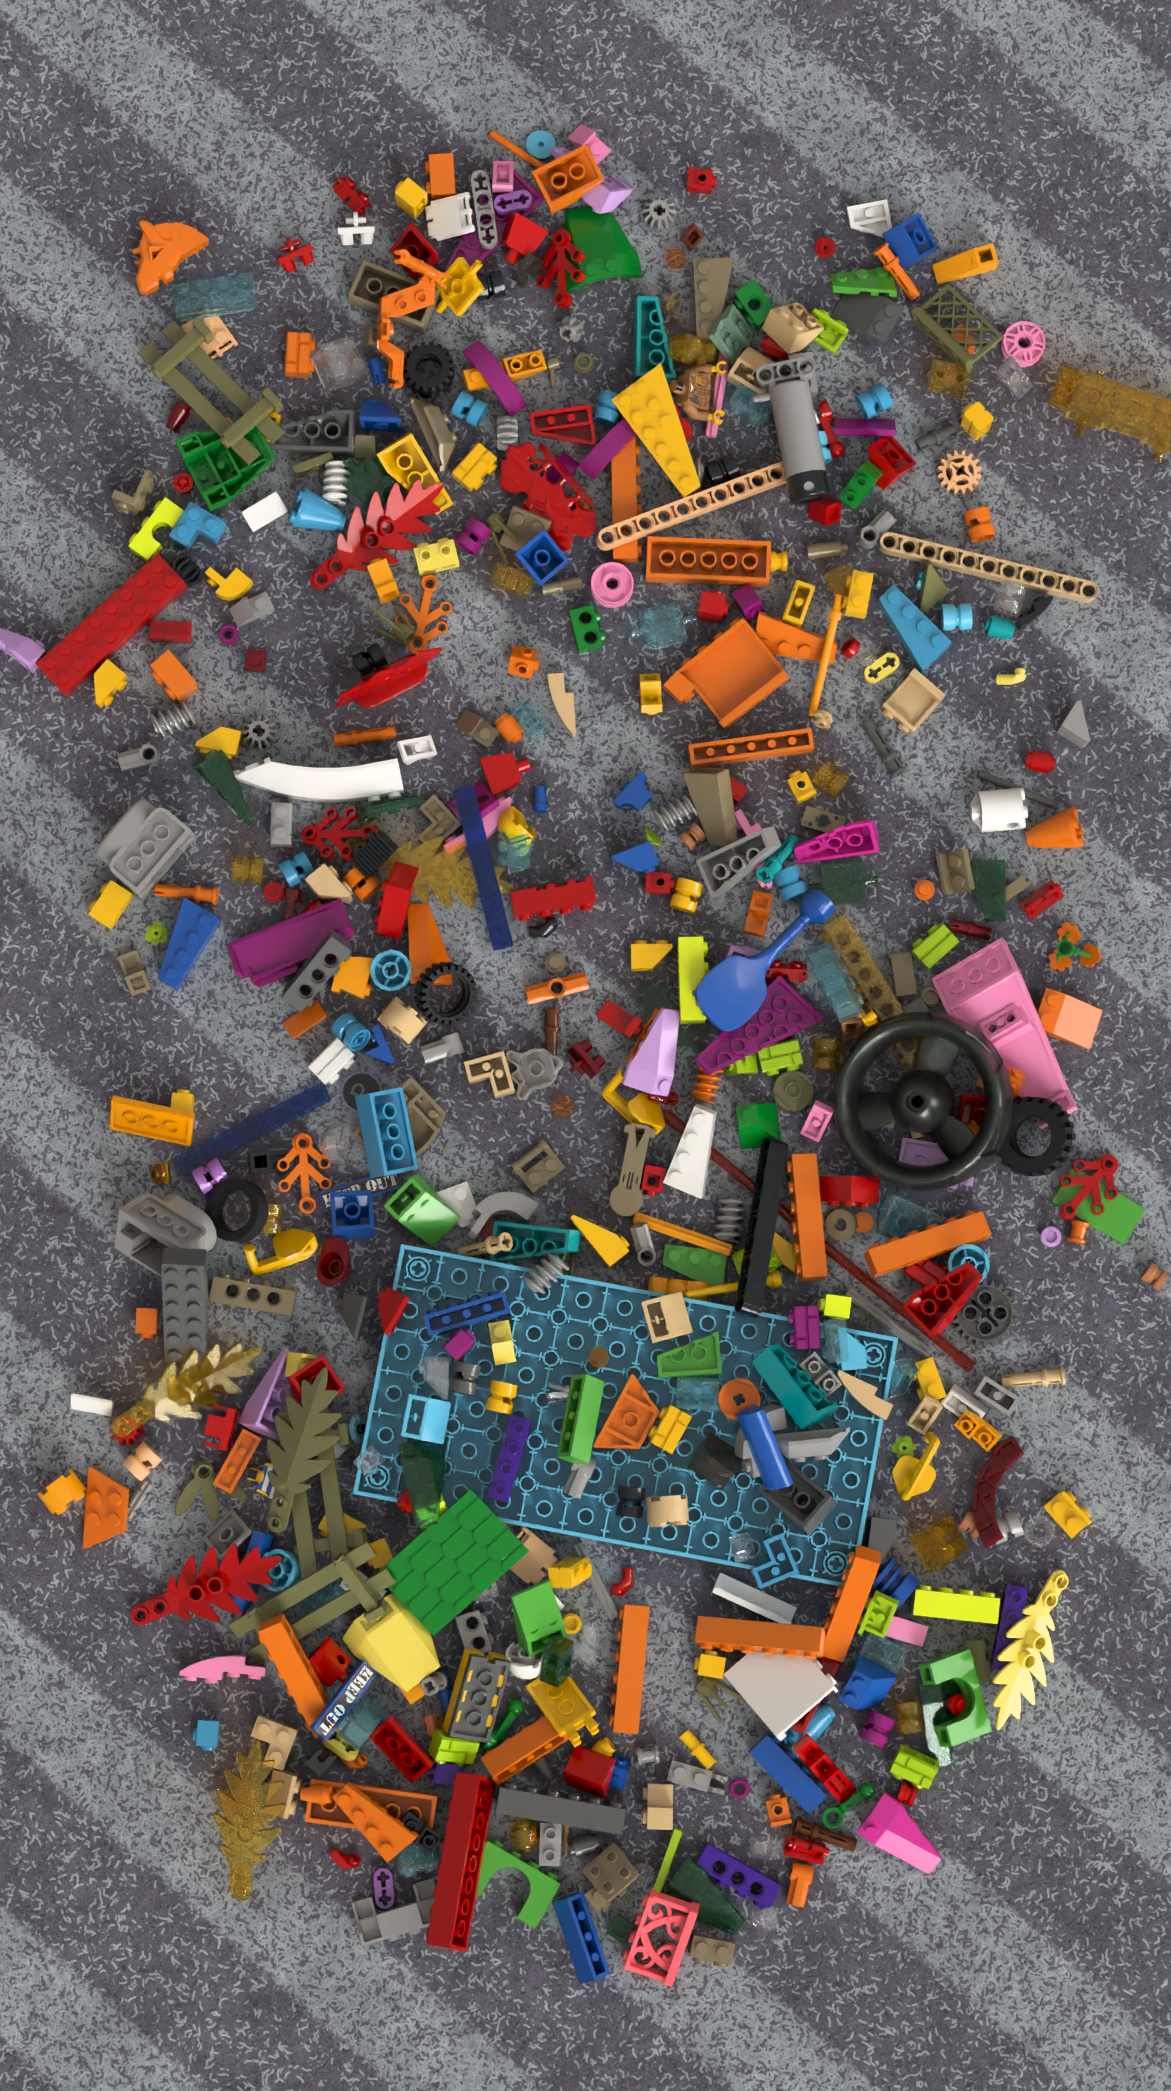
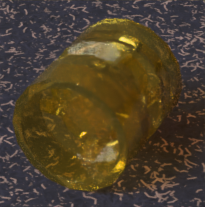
(830, 778)
(248, 869)
(826, 1054)
(273, 1226)
(909, 1717)

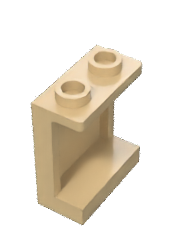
(912, 702)

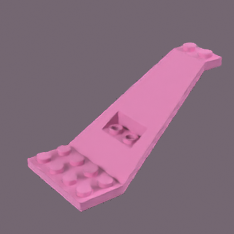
(987, 994)

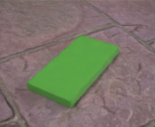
(1116, 1220)

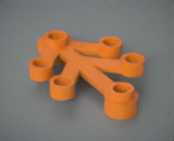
(423, 618)
(303, 1169)

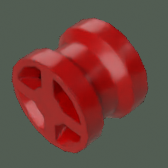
(906, 1793)

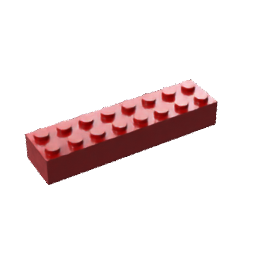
(111, 625)
(460, 1862)

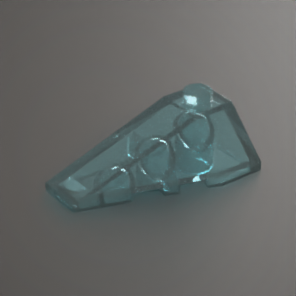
(901, 1216)

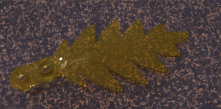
(442, 872)
(191, 1386)
(248, 1817)

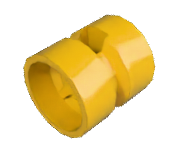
(686, 895)
(501, 1397)

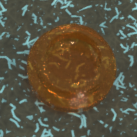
(676, 259)
(562, 1106)
(598, 1357)

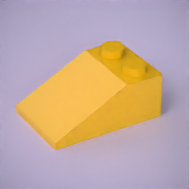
(604, 1242)

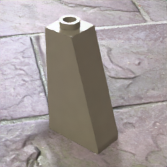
(714, 803)

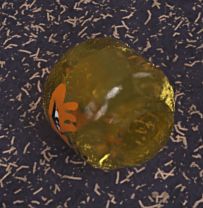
(524, 1835)

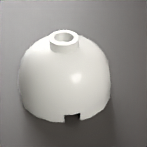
(521, 1664)

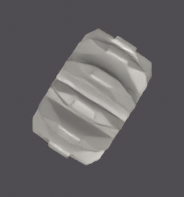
(651, 212)
(506, 432)
(266, 727)

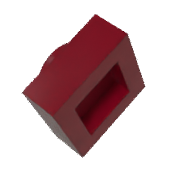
(255, 661)

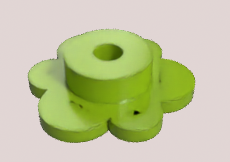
(653, 837)
(155, 939)
(906, 1441)

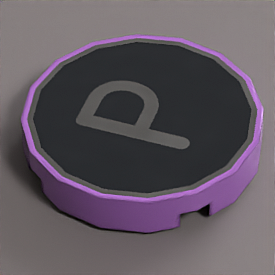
(358, 1084)

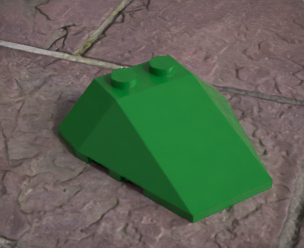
(605, 248)
(219, 470)

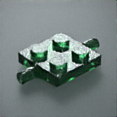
(368, 478)
(844, 883)

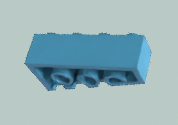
(915, 631)

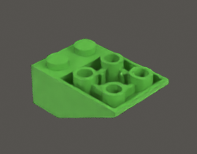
(422, 1210)
(536, 1617)

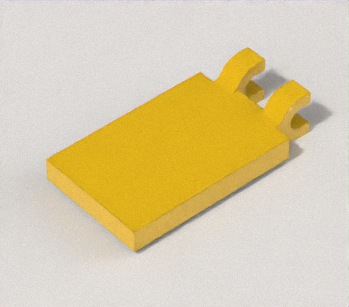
(564, 1708)

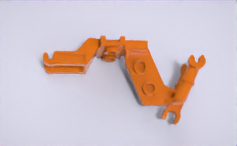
(402, 303)

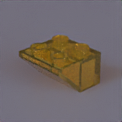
(939, 1543)

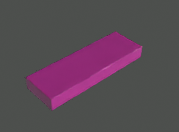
(864, 427)

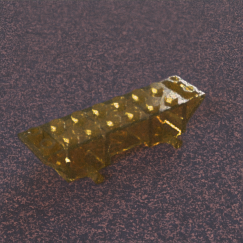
(1114, 406)

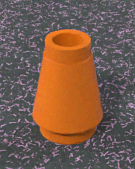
(317, 1794)

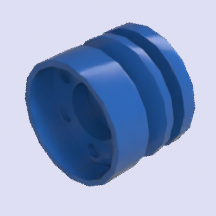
(891, 1584)

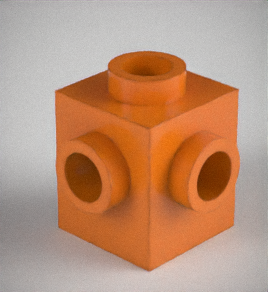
(523, 662)

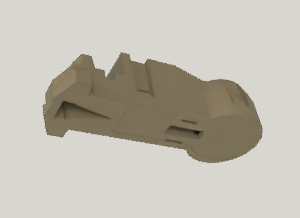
(626, 1196)

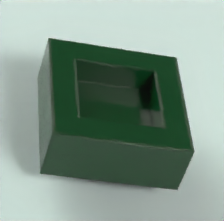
(620, 1928)

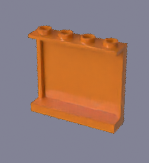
(734, 672)

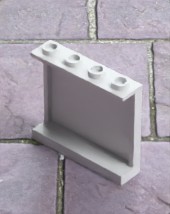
(780, 1687)

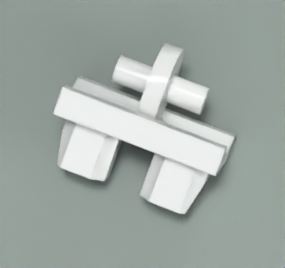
(347, 232)

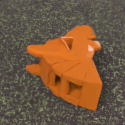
(171, 244)

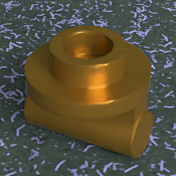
(161, 1174)

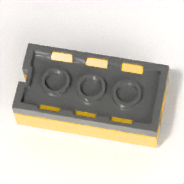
(476, 1695)

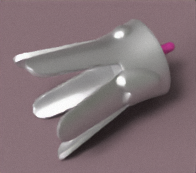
(558, 1395)

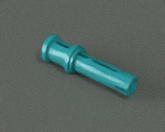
(774, 863)

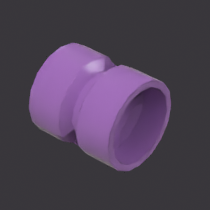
(217, 1172)

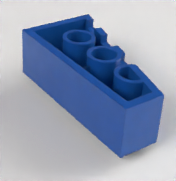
(188, 940)

